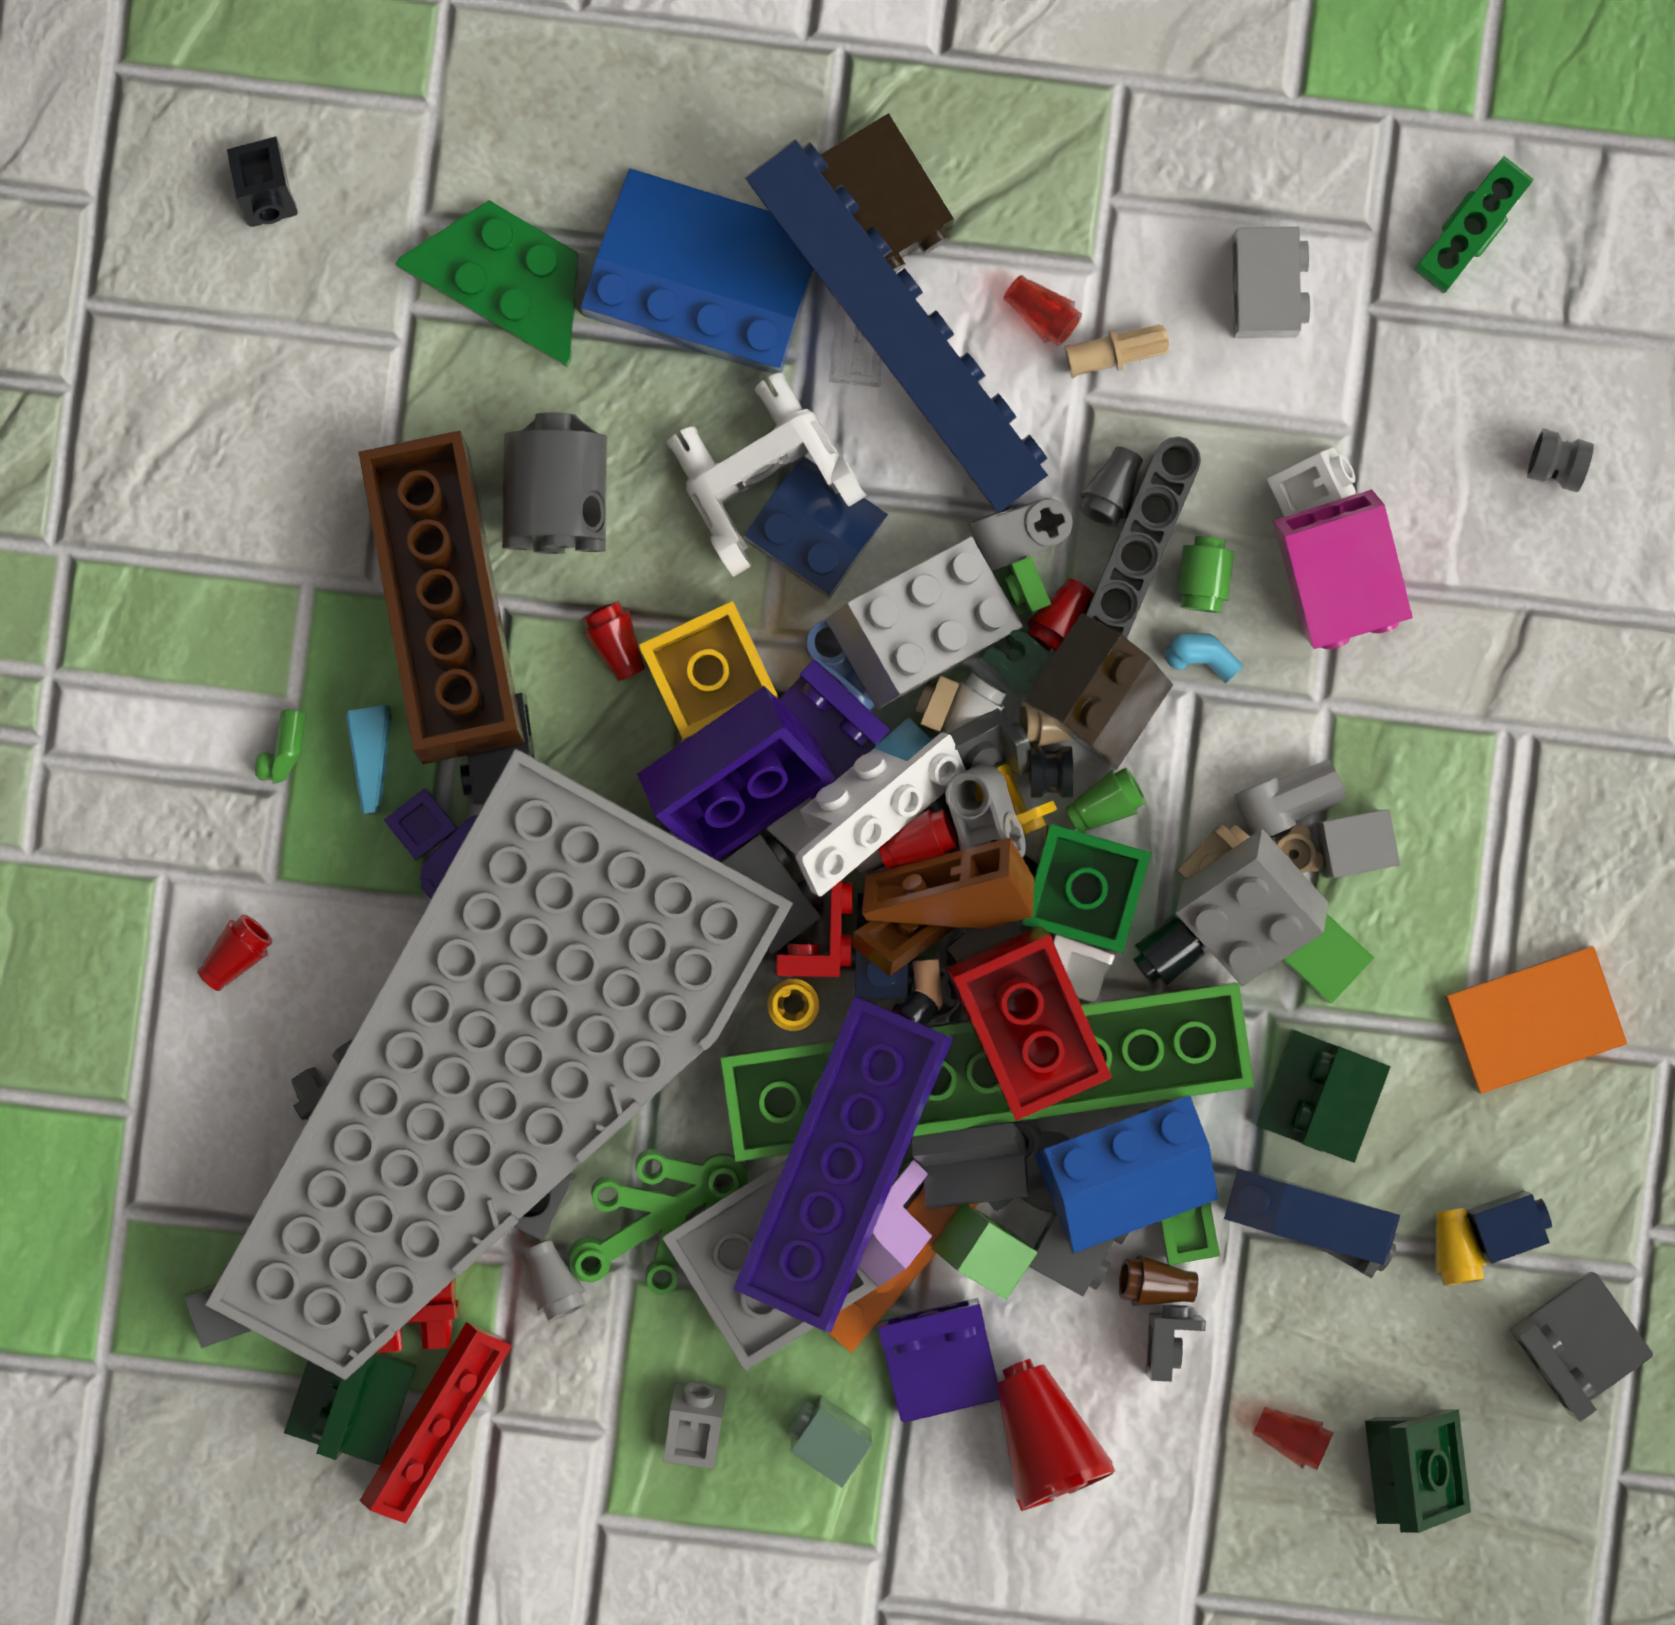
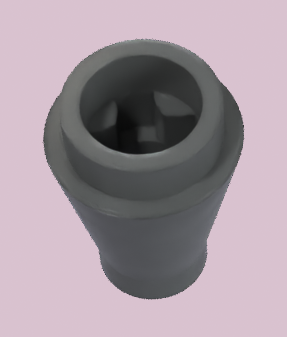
(1111, 490)

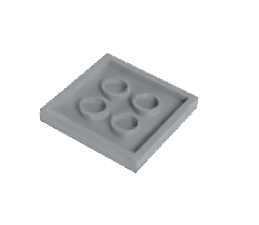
(711, 1256)

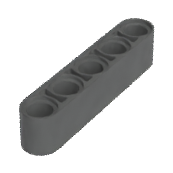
(1149, 535)

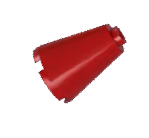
(1046, 1438)

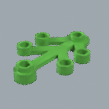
(663, 1213)

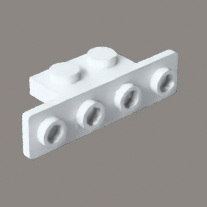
(870, 807)

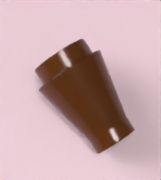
(1155, 1282)

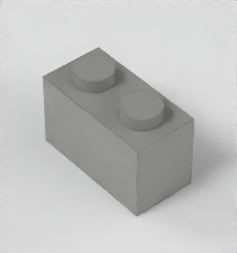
(1268, 282)

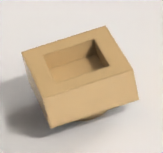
(936, 703)

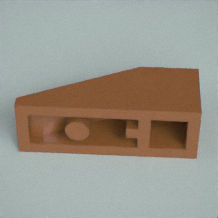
(959, 889)

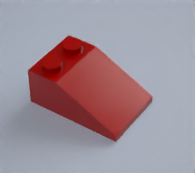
(1029, 1022)

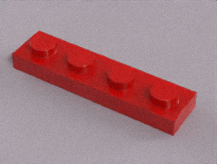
(435, 1423)

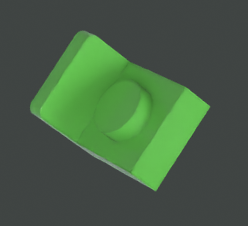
(1022, 586)

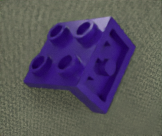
(834, 718)
(939, 1360)

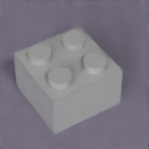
(1252, 907)

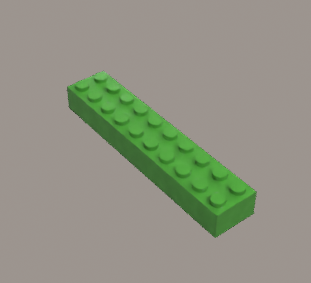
(1151, 1043)

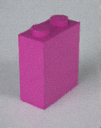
(1343, 570)

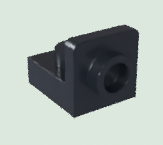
(261, 182)

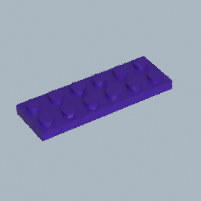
(842, 1164)

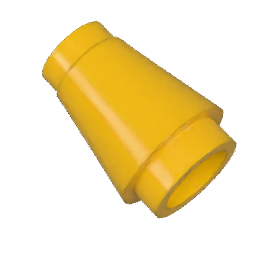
(788, 1020)
(1457, 1249)

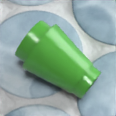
(1107, 801)

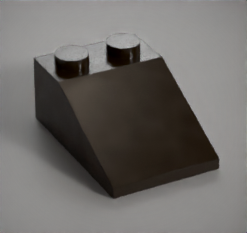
(1099, 690)

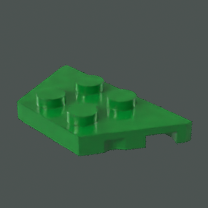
(504, 275)

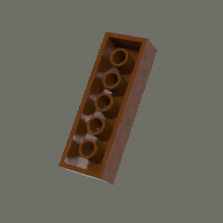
(441, 597)

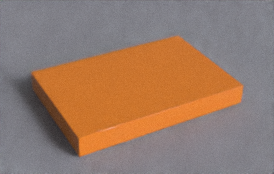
(1536, 1019)

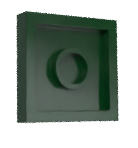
(1323, 1096)
(353, 1413)
(1418, 1469)

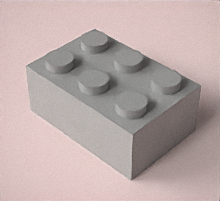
(923, 622)

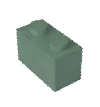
(829, 1439)

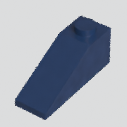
(1311, 1216)

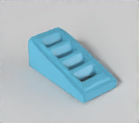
(369, 745)

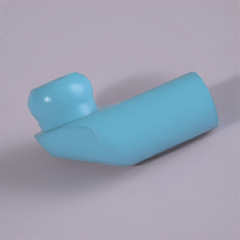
(1199, 649)

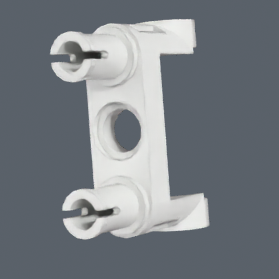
(715, 484)

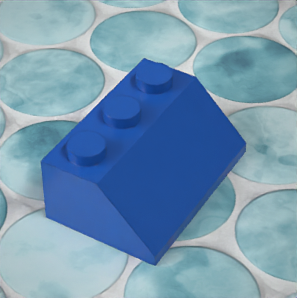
(1129, 1174)

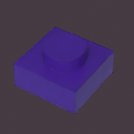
(420, 824)

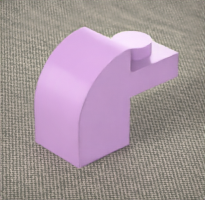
(897, 1233)

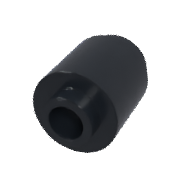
(1168, 951)

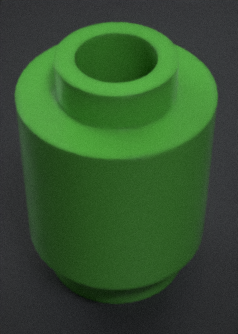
(1205, 575)

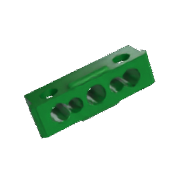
(1490, 222)

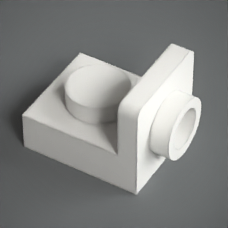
(1313, 482)

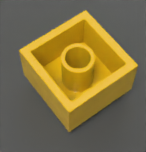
(705, 667)

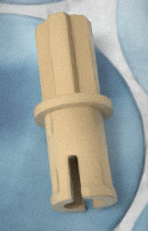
(1117, 350)

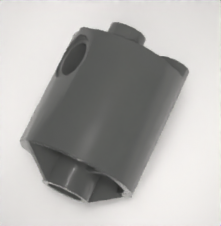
(555, 486)

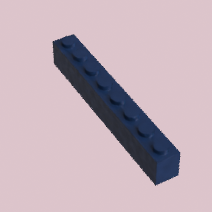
(896, 325)

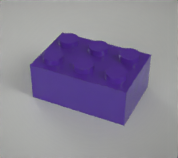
(736, 775)

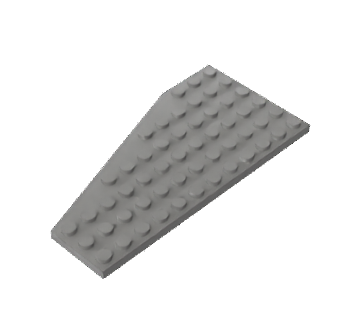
(512, 1039)

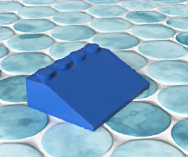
(699, 273)

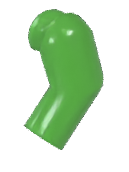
(287, 749)

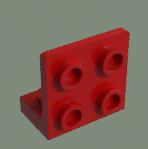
(805, 958)

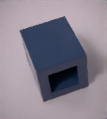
(1510, 1225)

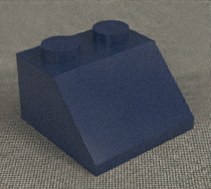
(814, 529)

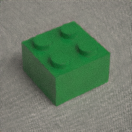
(1086, 887)

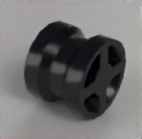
(1051, 772)

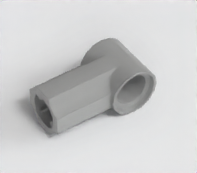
(1280, 803)

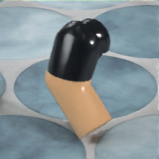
(927, 998)

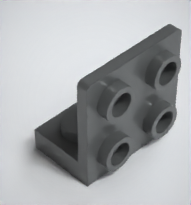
(1581, 1344)

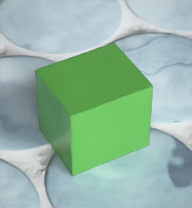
(1329, 961)
(984, 1250)

